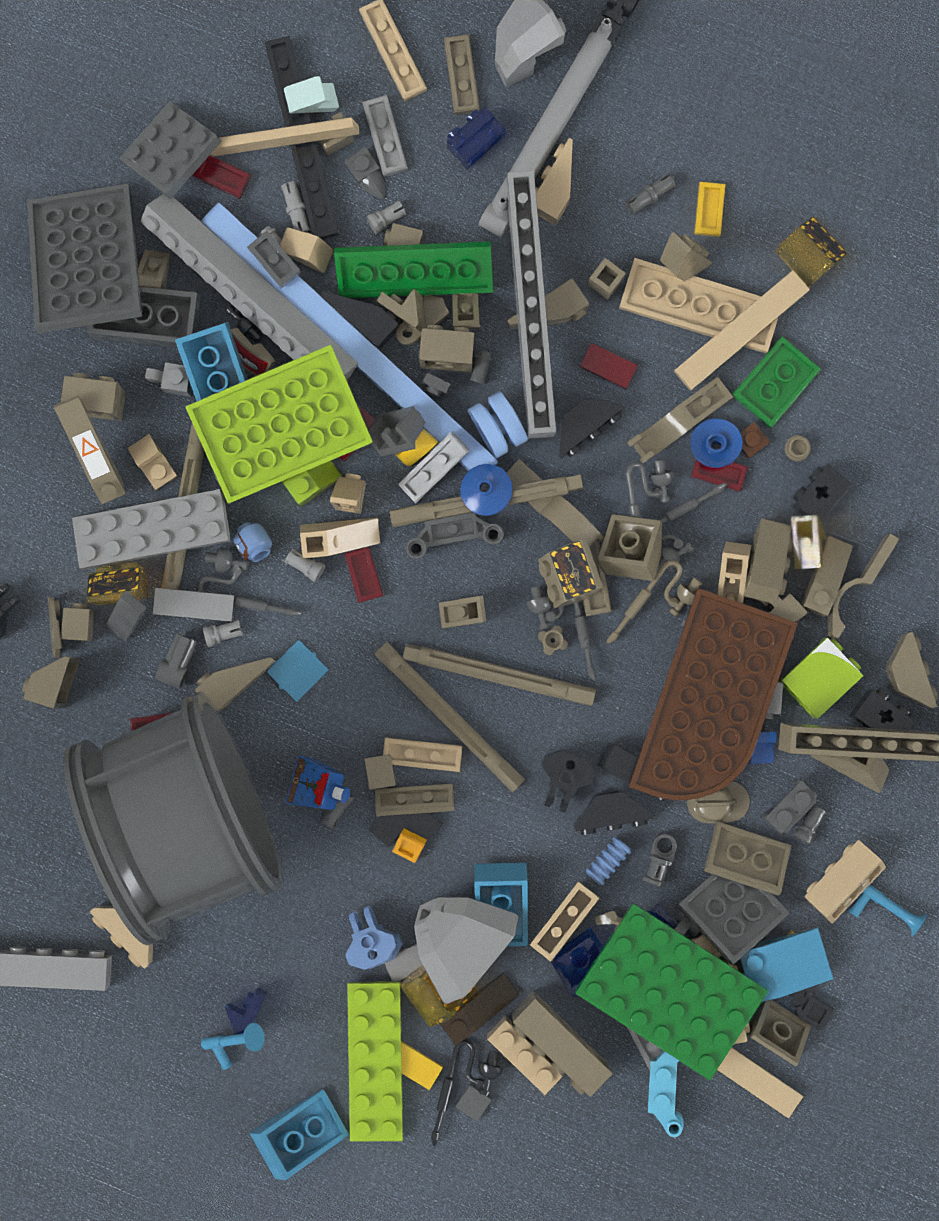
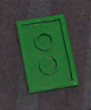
(776, 382)

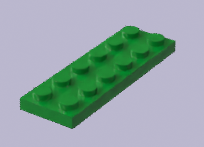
(422, 267)

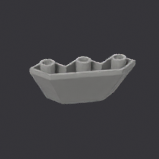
(524, 34)
(460, 942)

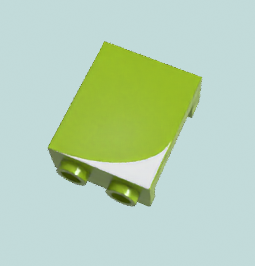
(821, 677)

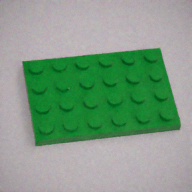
(671, 991)

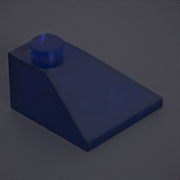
(576, 959)

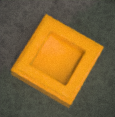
(409, 845)

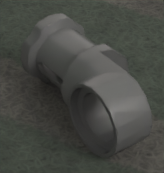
(660, 859)

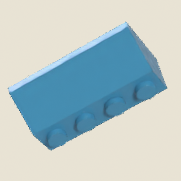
(211, 360)

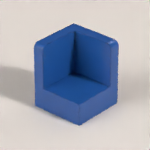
(764, 748)

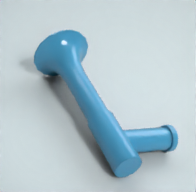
(912, 920)
(252, 1037)

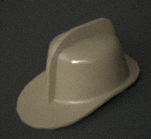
(722, 806)

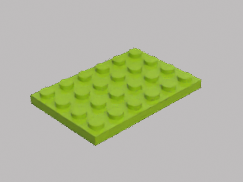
(279, 424)

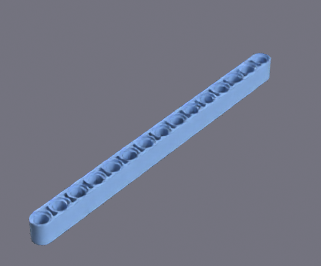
(369, 358)

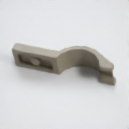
(680, 419)
(556, 508)
(866, 578)

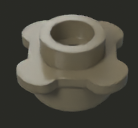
(559, 642)

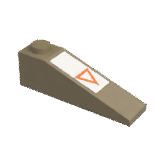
(90, 450)

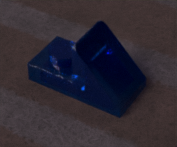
(240, 1018)

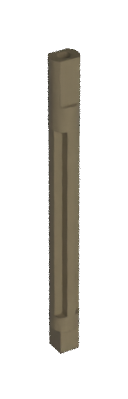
(188, 486)
(456, 506)
(500, 674)
(450, 717)

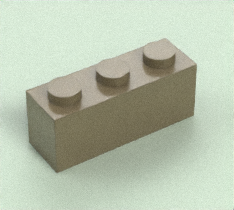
(768, 561)

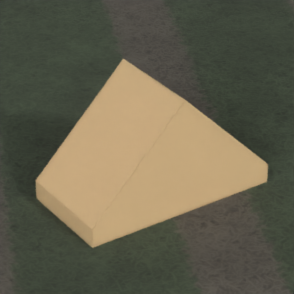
(306, 249)

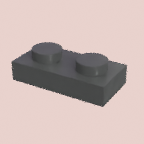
(274, 259)

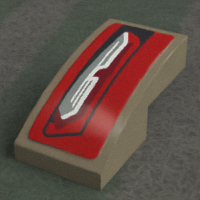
(253, 357)

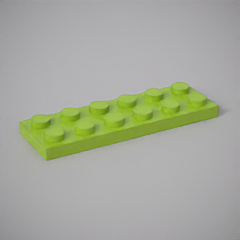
(375, 1061)

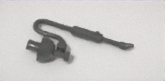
(659, 478)
(669, 553)
(223, 562)
(541, 605)

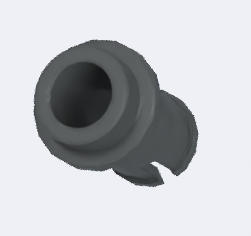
(481, 367)

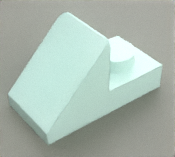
(311, 96)

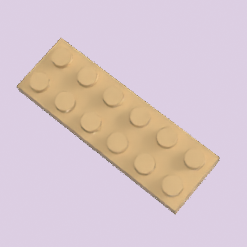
(691, 304)

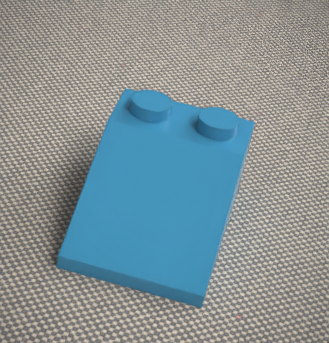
(505, 888)
(788, 963)
(299, 1135)

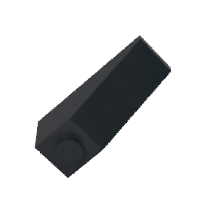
(366, 318)

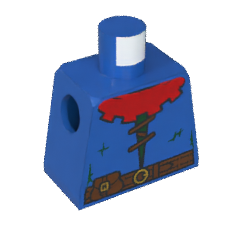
(316, 785)

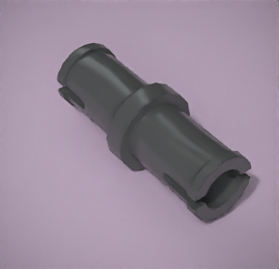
(650, 194)

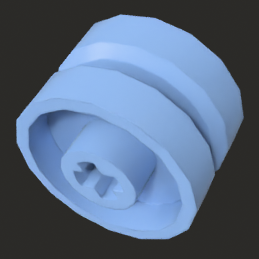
(499, 423)

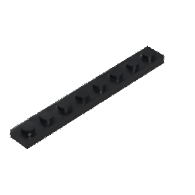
(304, 154)

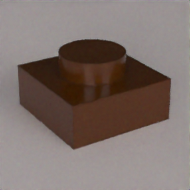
(753, 440)

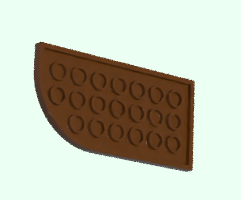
(712, 698)

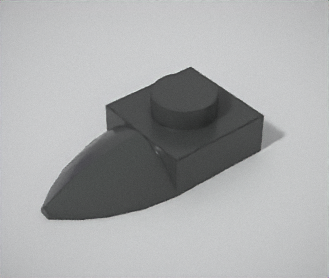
(367, 173)

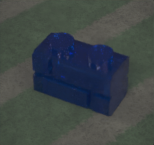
(475, 137)

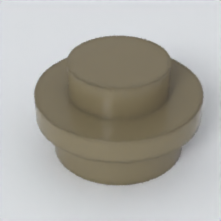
(797, 448)

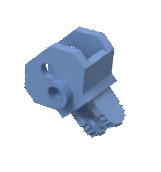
(371, 940)

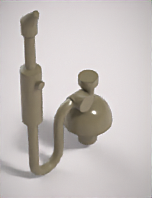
(684, 593)

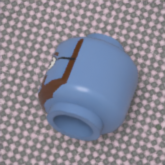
(252, 541)

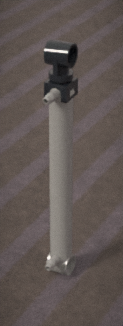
(562, 105)

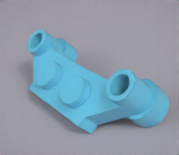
(663, 1092)

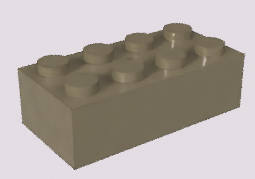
(561, 1044)

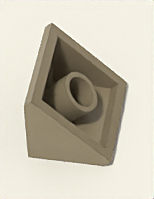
(780, 1031)

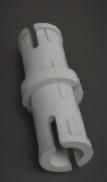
(296, 207)

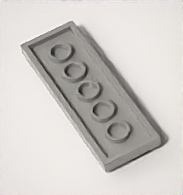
(151, 529)

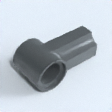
(174, 668)

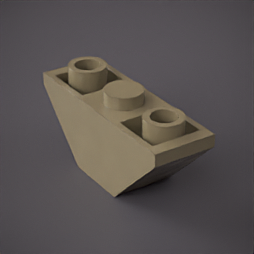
(684, 256)
(910, 673)
(867, 771)

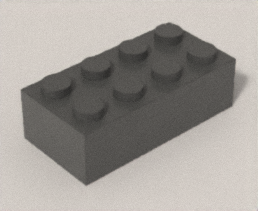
(163, 319)

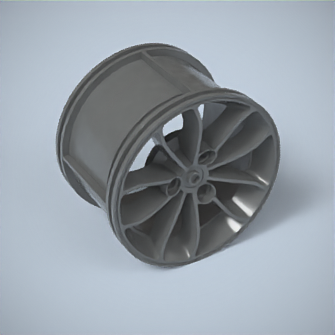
(171, 819)

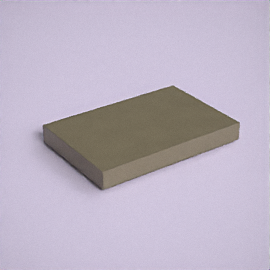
(747, 858)

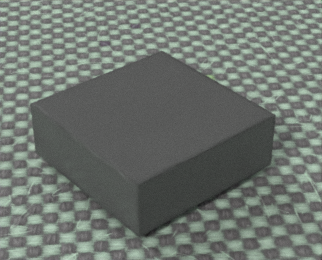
(473, 1103)

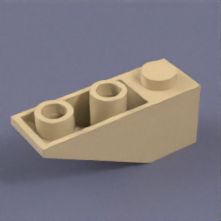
(554, 192)
(338, 536)

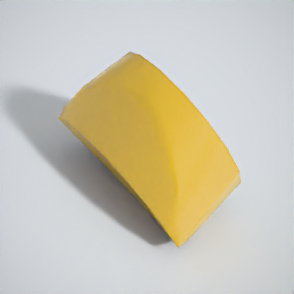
(423, 445)

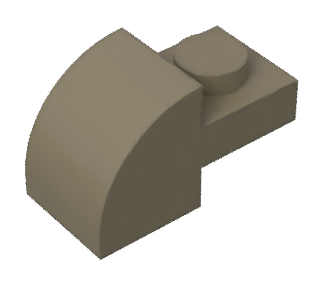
(786, 608)

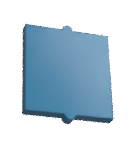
(297, 670)

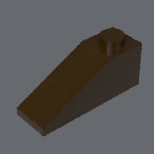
(479, 1008)

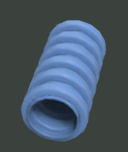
(608, 861)

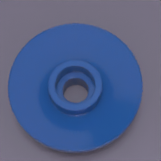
(716, 432)
(495, 498)

